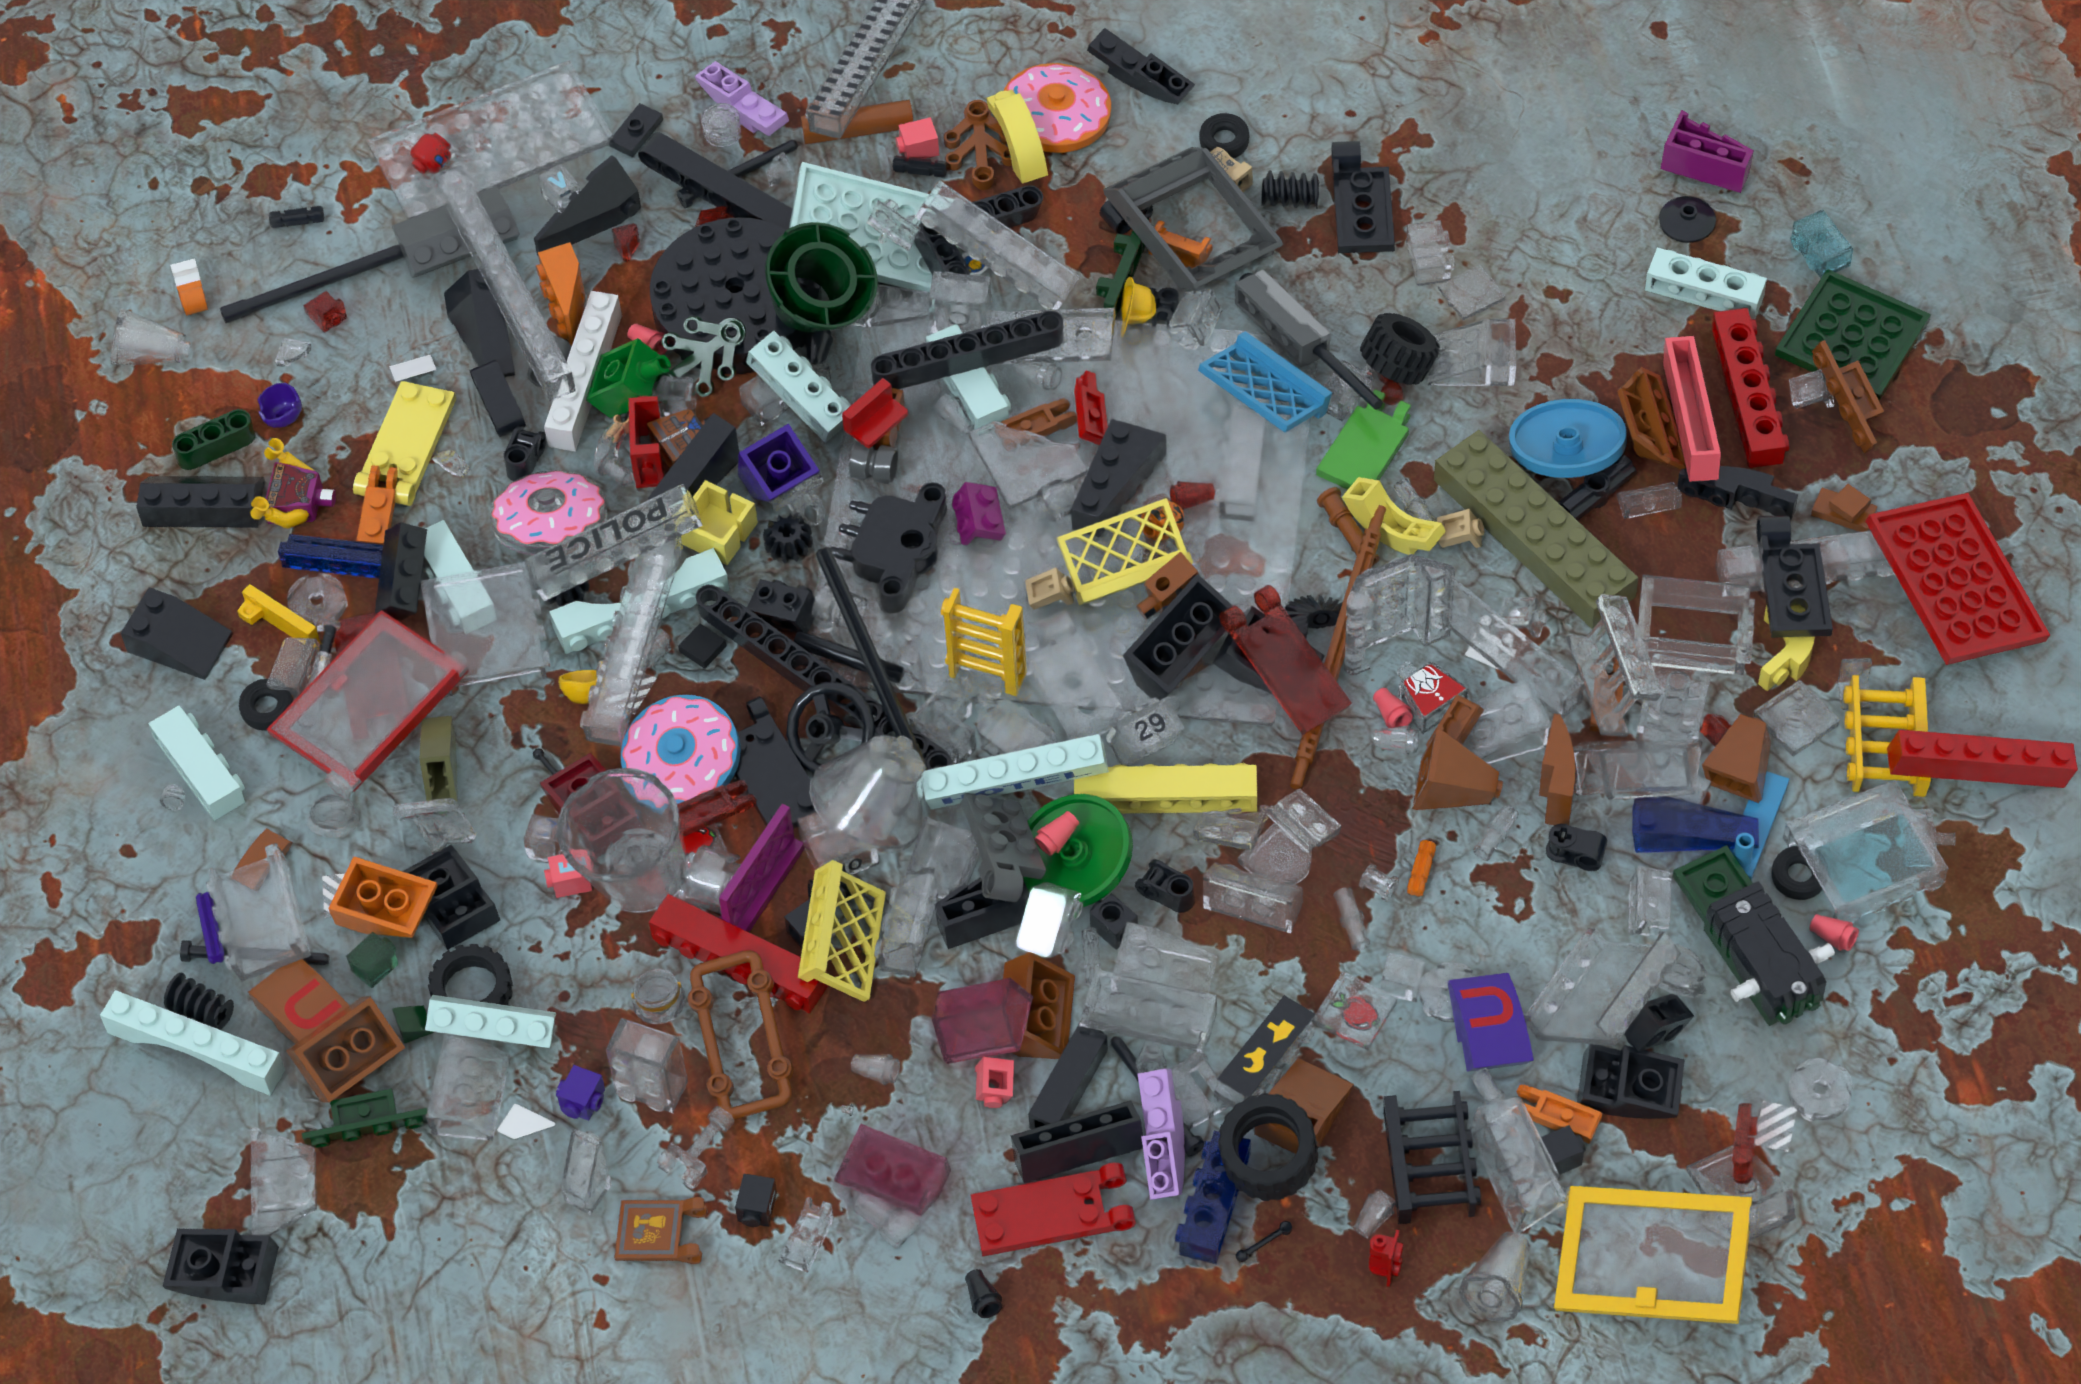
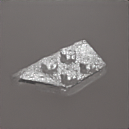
(280, 1182)

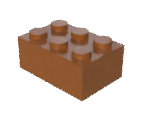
(345, 1049)

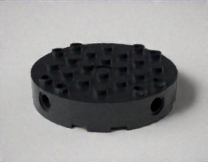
(718, 276)

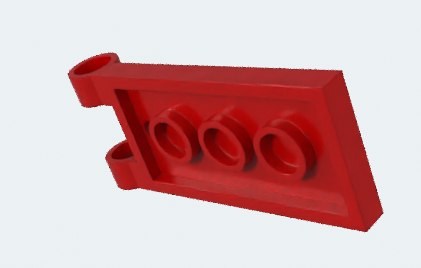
(1049, 1211)

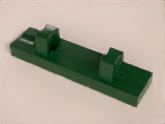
(1112, 289)

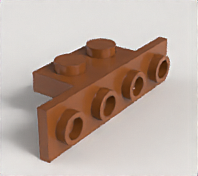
(1853, 393)

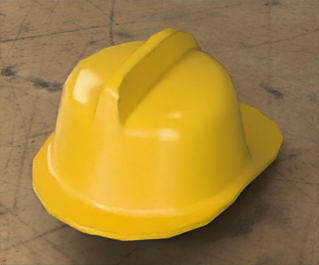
(1137, 304)

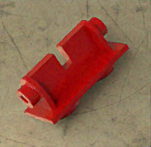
(1386, 1256)

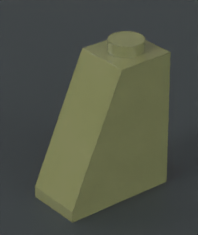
(438, 758)

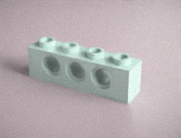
(1704, 283)

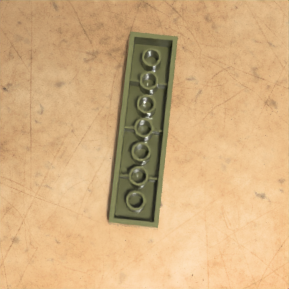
(1533, 526)

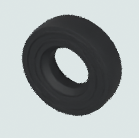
(1228, 122)
(252, 694)
(1788, 886)

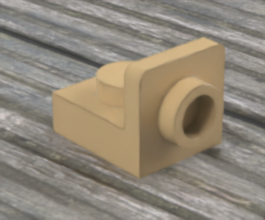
(1461, 527)
(1049, 588)

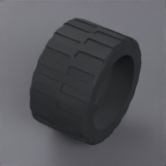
(1266, 1110)

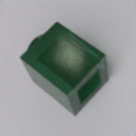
(373, 959)

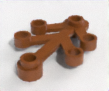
(979, 141)

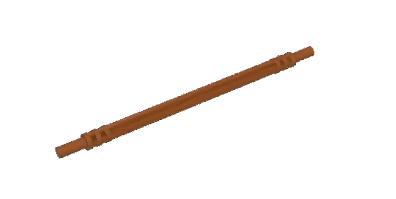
(1336, 651)

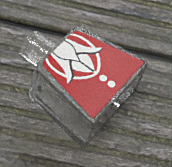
(1428, 693)

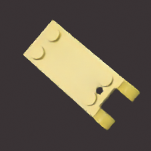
(408, 438)

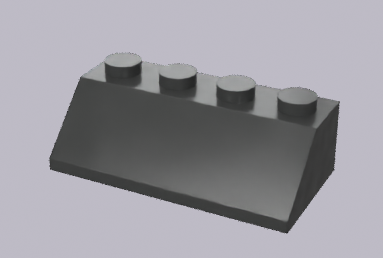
(434, 240)

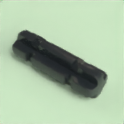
(919, 166)
(296, 216)

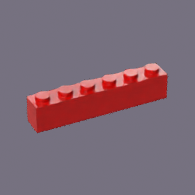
(1981, 758)
(709, 937)

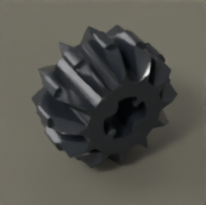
(787, 538)

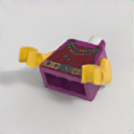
(293, 491)

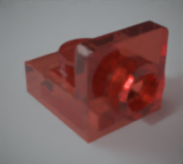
(326, 311)

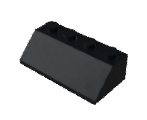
(198, 501)
(1177, 639)

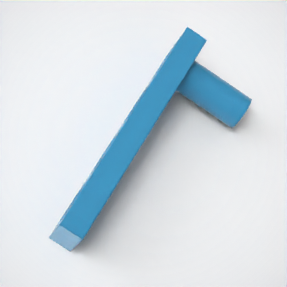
(1766, 812)

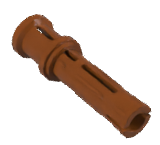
(1342, 518)

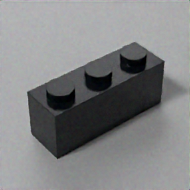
(401, 570)

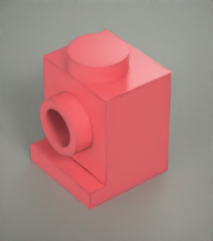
(1000, 1074)

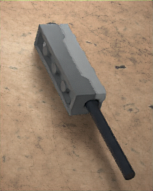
(1293, 327)

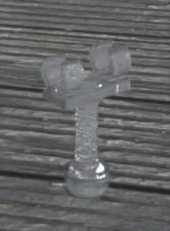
(719, 1121)

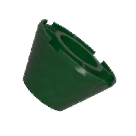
(833, 262)

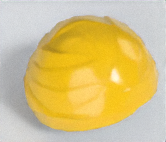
(577, 685)

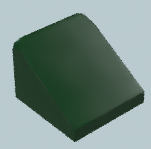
(411, 1022)

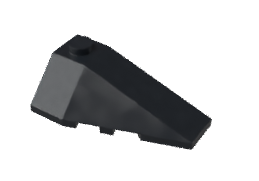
(600, 205)
(479, 321)

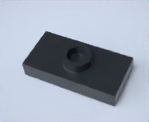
(636, 130)

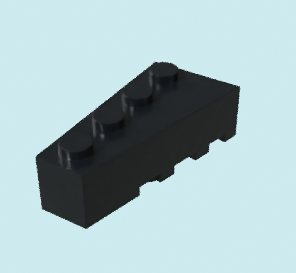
(1118, 468)

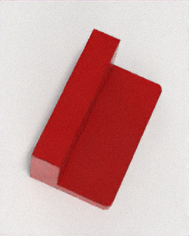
(873, 414)

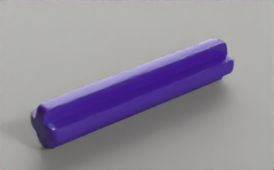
(209, 928)

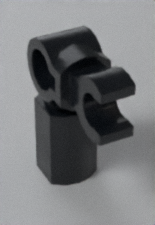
(1166, 303)

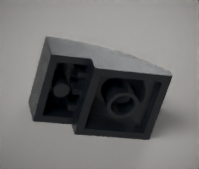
(459, 902)
(1630, 1082)
(221, 1265)

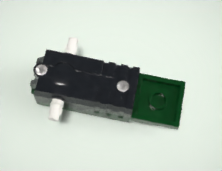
(1754, 938)

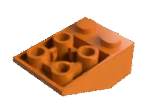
(563, 288)

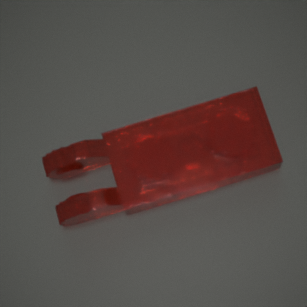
(714, 806)
(1743, 1144)

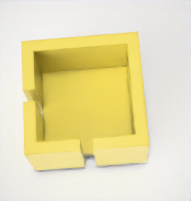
(720, 527)

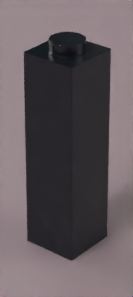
(1069, 1077)

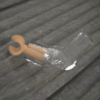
(607, 450)

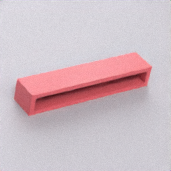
(1691, 409)

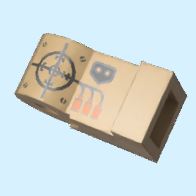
(1237, 171)

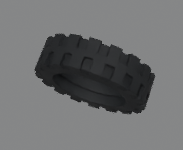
(472, 957)

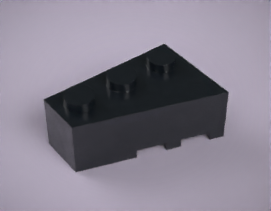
(970, 916)

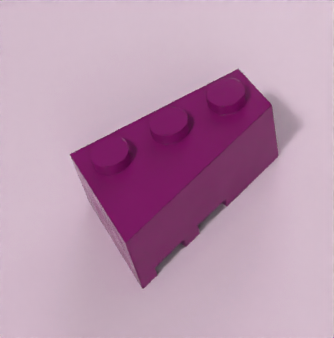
(1705, 156)

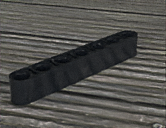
(711, 181)
(969, 350)

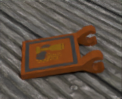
(654, 1228)

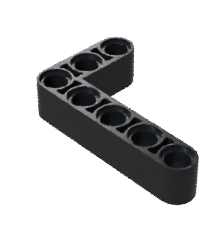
(1009, 208)

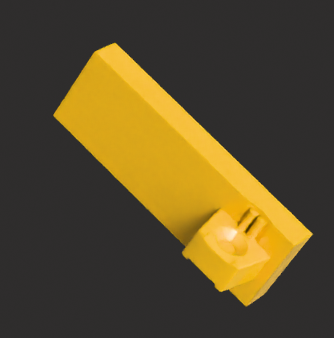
(259, 605)

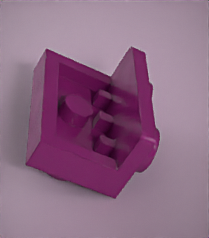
(978, 513)

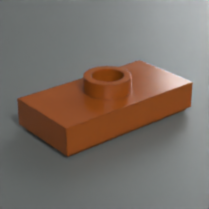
(1822, 511)
(1459, 719)

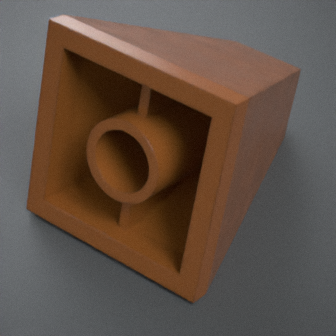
(1453, 776)

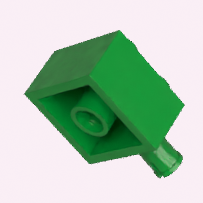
(625, 374)

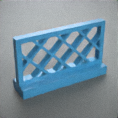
(1271, 372)

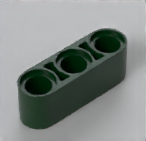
(213, 439)

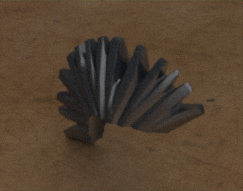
(1309, 613)

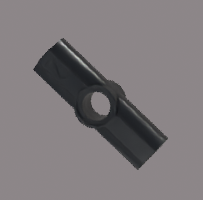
(1586, 498)

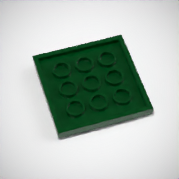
(1857, 327)

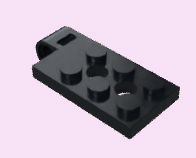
(1355, 185)
(1789, 562)

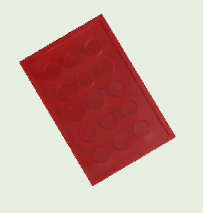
(1957, 578)

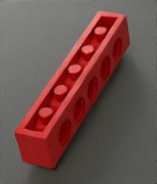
(1749, 388)

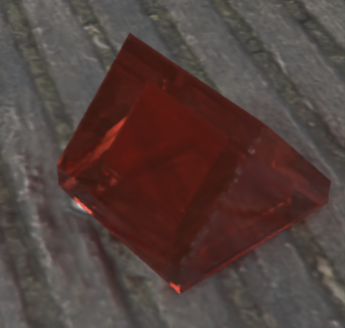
(626, 240)
(1714, 727)

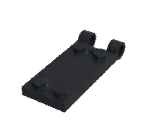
(772, 768)

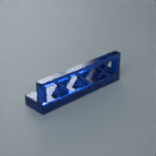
(331, 556)

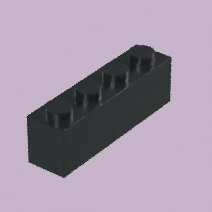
(1077, 1141)

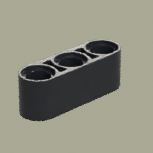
(497, 397)

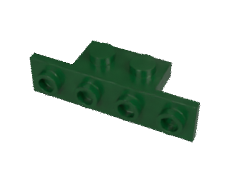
(364, 1115)

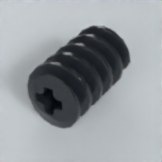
(1290, 189)
(196, 1002)

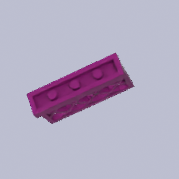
(761, 872)

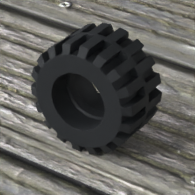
(1399, 348)

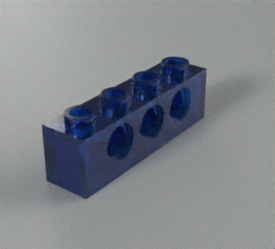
(1207, 1242)

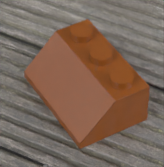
(1051, 1005)

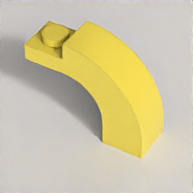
(1020, 133)
(1398, 528)
(1789, 661)

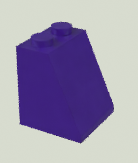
(775, 465)

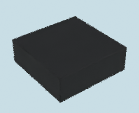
(702, 646)

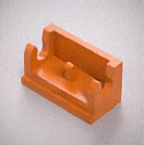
(1187, 250)

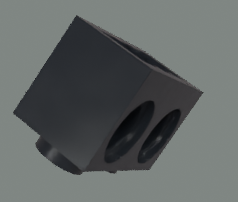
(1658, 1022)

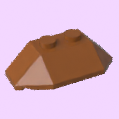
(1651, 419)

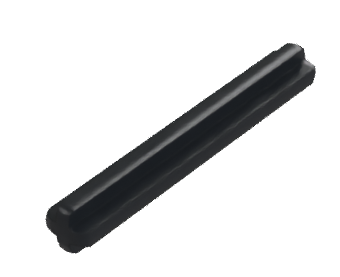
(843, 655)

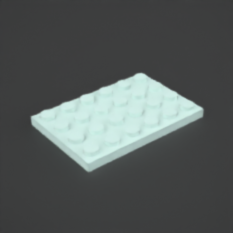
(847, 202)

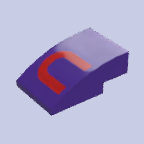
(1489, 1022)

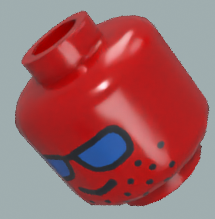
(430, 153)

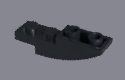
(1140, 72)
(1744, 486)

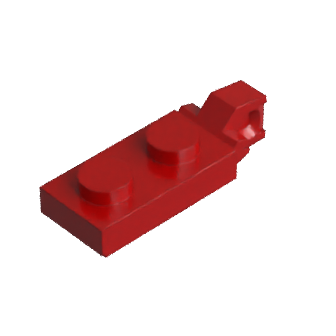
(1090, 408)

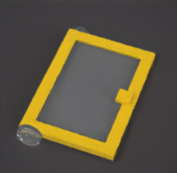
(1654, 1253)

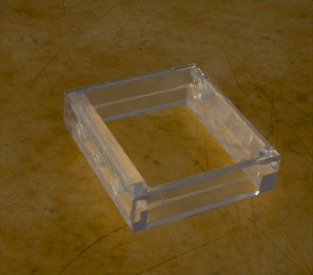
(1702, 597)

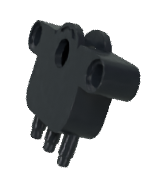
(883, 540)

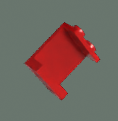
(645, 458)

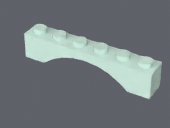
(588, 623)
(239, 1058)

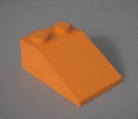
(380, 899)

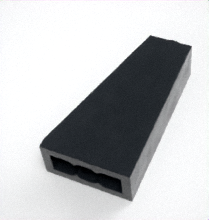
(707, 458)

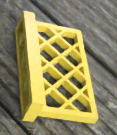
(1125, 577)
(823, 923)

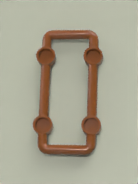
(702, 1001)

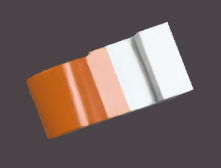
(189, 286)

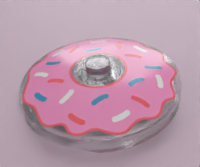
(546, 510)

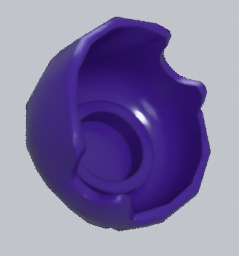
(279, 405)

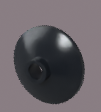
(1684, 227)

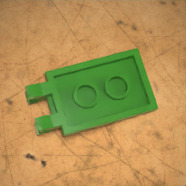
(1365, 444)

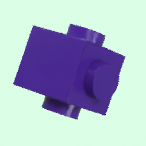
(580, 1093)

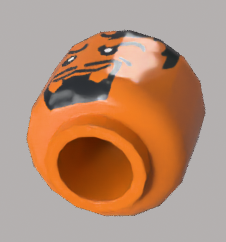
(1158, 518)

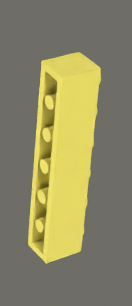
(1175, 788)

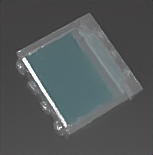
(1868, 851)

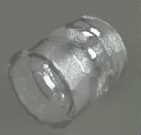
(827, 610)

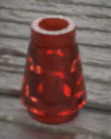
(1191, 493)

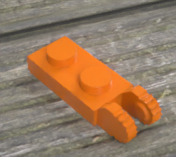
(377, 507)
(1558, 1112)

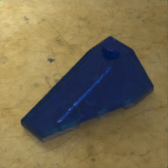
(1680, 825)

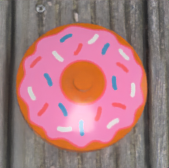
(1065, 104)

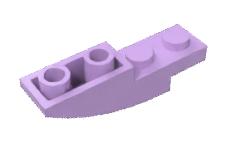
(731, 89)
(1164, 1134)

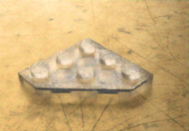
(1024, 461)

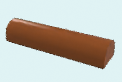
(867, 121)

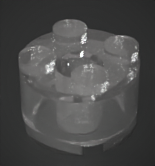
(708, 877)

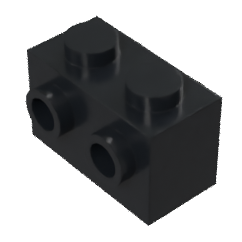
(783, 605)

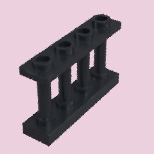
(1404, 1172)

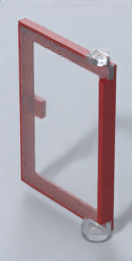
(367, 701)

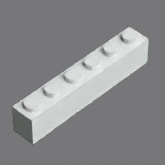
(592, 339)

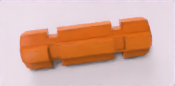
(1421, 868)

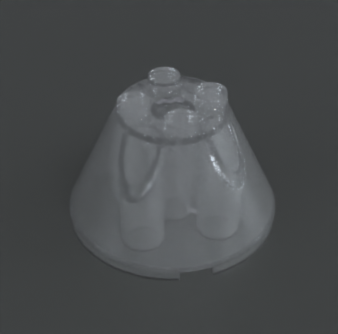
(873, 794)

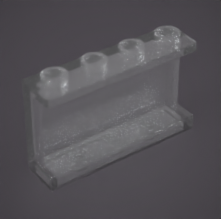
(258, 916)

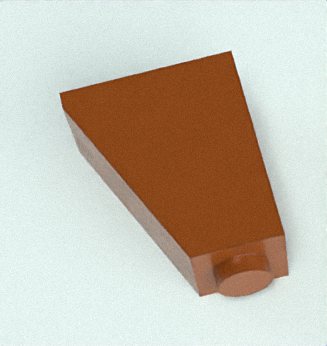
(1740, 759)

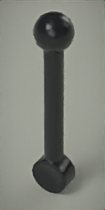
(538, 754)
(1285, 1228)

